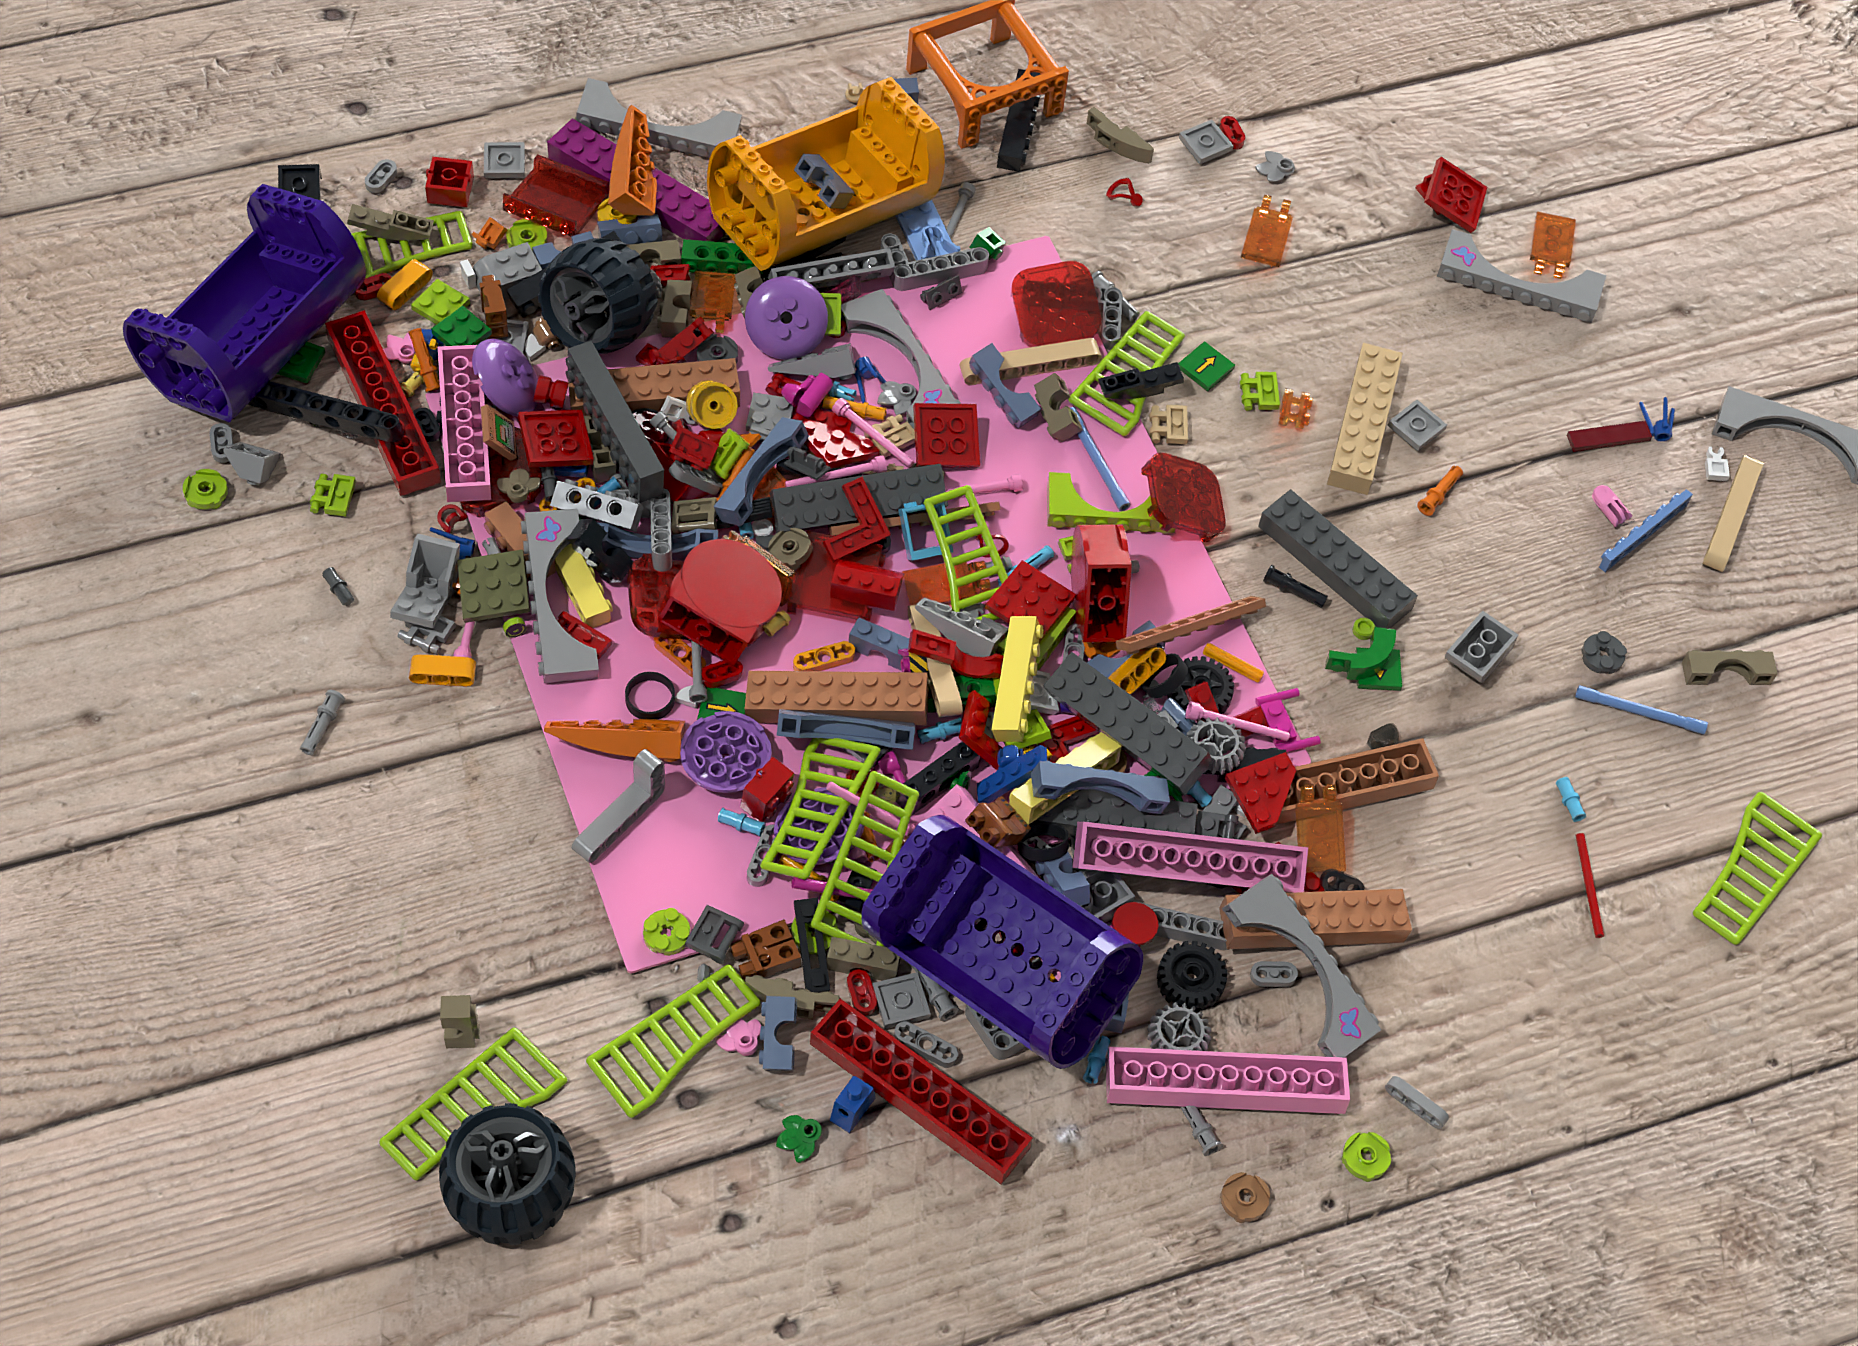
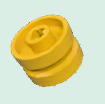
(699, 402)

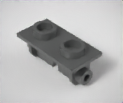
(942, 292)
(808, 465)

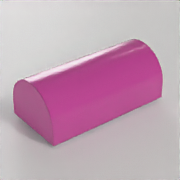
(814, 395)

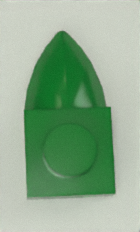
(963, 780)

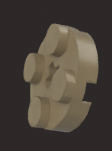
(796, 556)

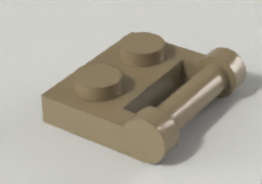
(693, 510)

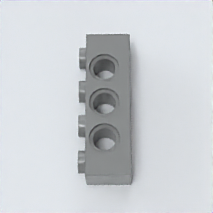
(628, 518)

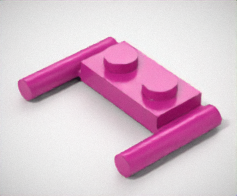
(1278, 719)

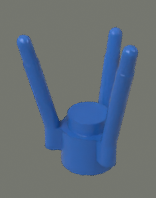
(866, 370)
(1662, 429)
(466, 545)

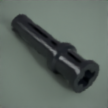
(1286, 582)

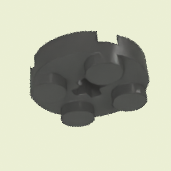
(713, 343)
(1603, 642)

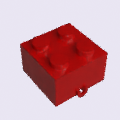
(449, 181)
(767, 790)

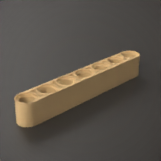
(1041, 360)
(1733, 513)
(940, 675)

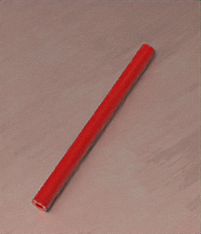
(1589, 885)

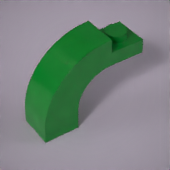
(1365, 663)

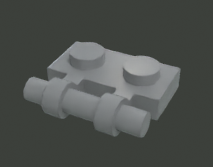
(439, 632)

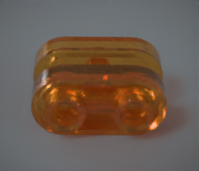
(1301, 417)

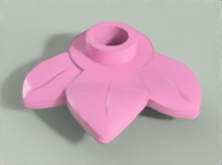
(398, 348)
(739, 1034)

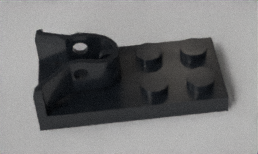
(300, 179)

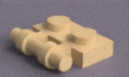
(1176, 424)
(899, 435)

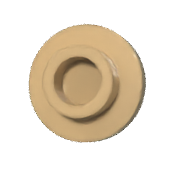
(853, 92)

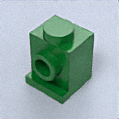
(990, 241)

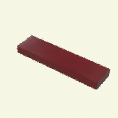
(1609, 436)

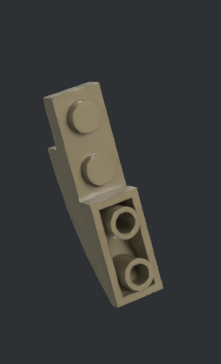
(1121, 141)
(390, 226)
(806, 1000)

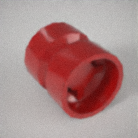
(550, 391)

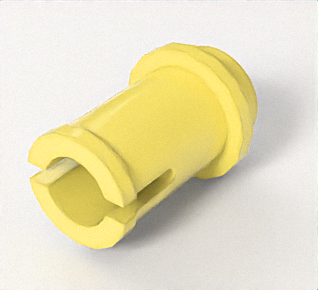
(411, 384)
(774, 625)

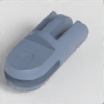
(1178, 715)

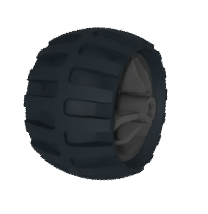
(618, 286)
(506, 1202)

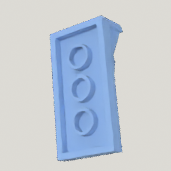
(926, 232)

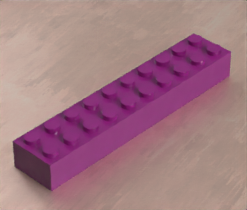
(677, 205)

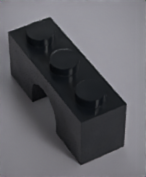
(587, 541)

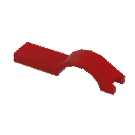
(947, 652)

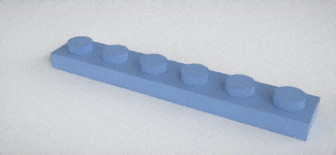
(1649, 526)

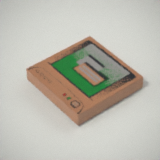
(498, 432)

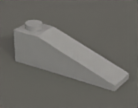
(832, 362)
(971, 635)

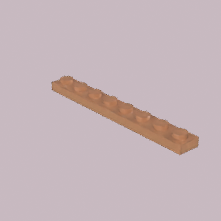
(987, 509)
(1185, 626)

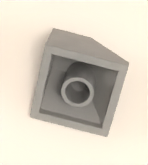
(252, 462)

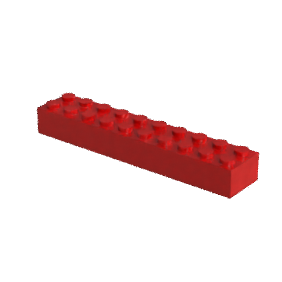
(377, 387)
(921, 1091)

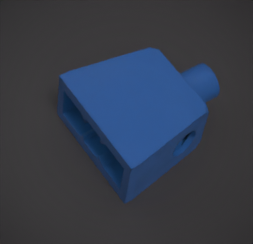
(855, 1100)

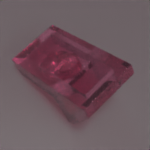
(848, 289)

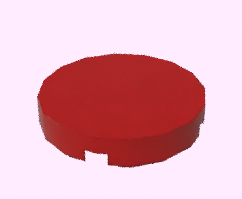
(1136, 922)

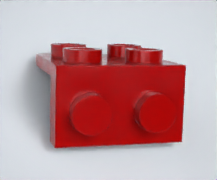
(693, 448)

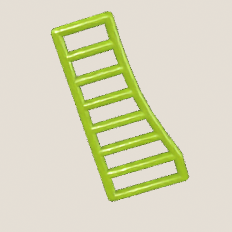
(428, 251)
(1106, 363)
(950, 562)
(832, 820)
(850, 839)
(1731, 867)
(651, 1022)
(461, 1080)

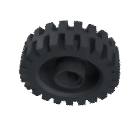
(1204, 671)
(1193, 960)

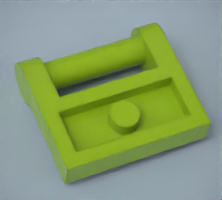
(727, 453)

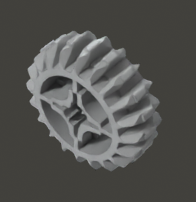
(1219, 741)
(1165, 1022)

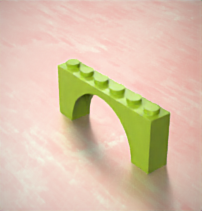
(1068, 509)

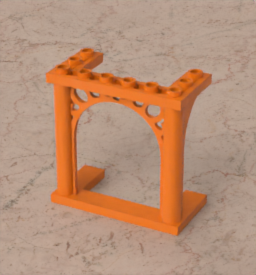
(1005, 18)

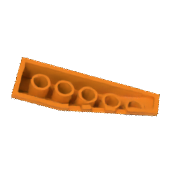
(631, 178)
(657, 736)

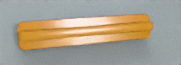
(1233, 662)

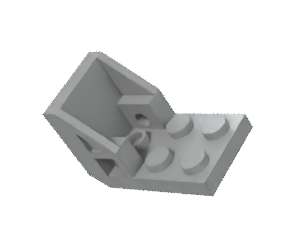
(428, 581)

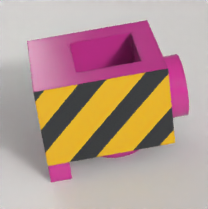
(913, 662)

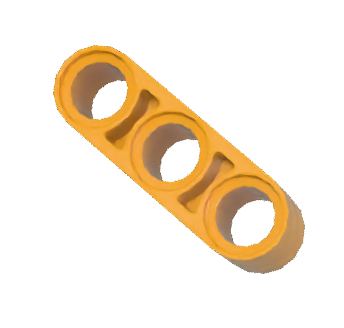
(404, 284)
(1145, 668)
(442, 670)

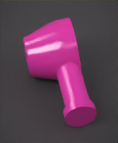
(794, 392)
(890, 765)

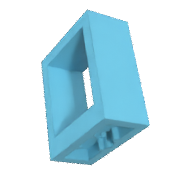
(923, 552)

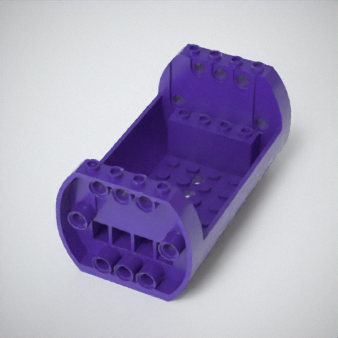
(251, 308)
(930, 915)

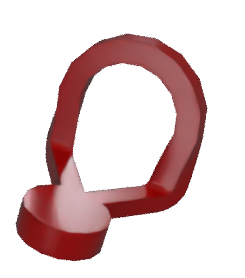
(1135, 199)
(654, 357)
(452, 518)
(1002, 551)

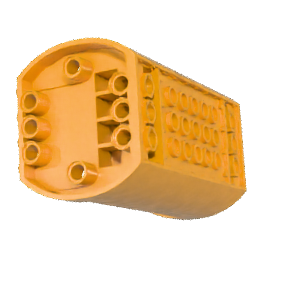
(878, 148)

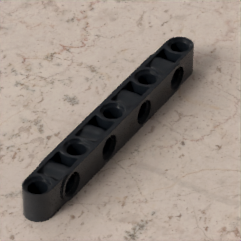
(329, 412)

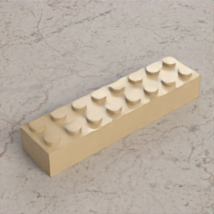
(1365, 419)

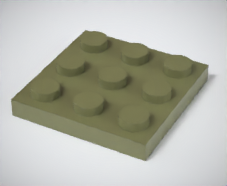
(493, 586)

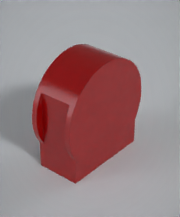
(1101, 581)
(723, 597)

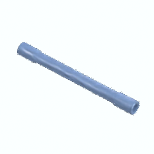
(1116, 492)
(1597, 697)

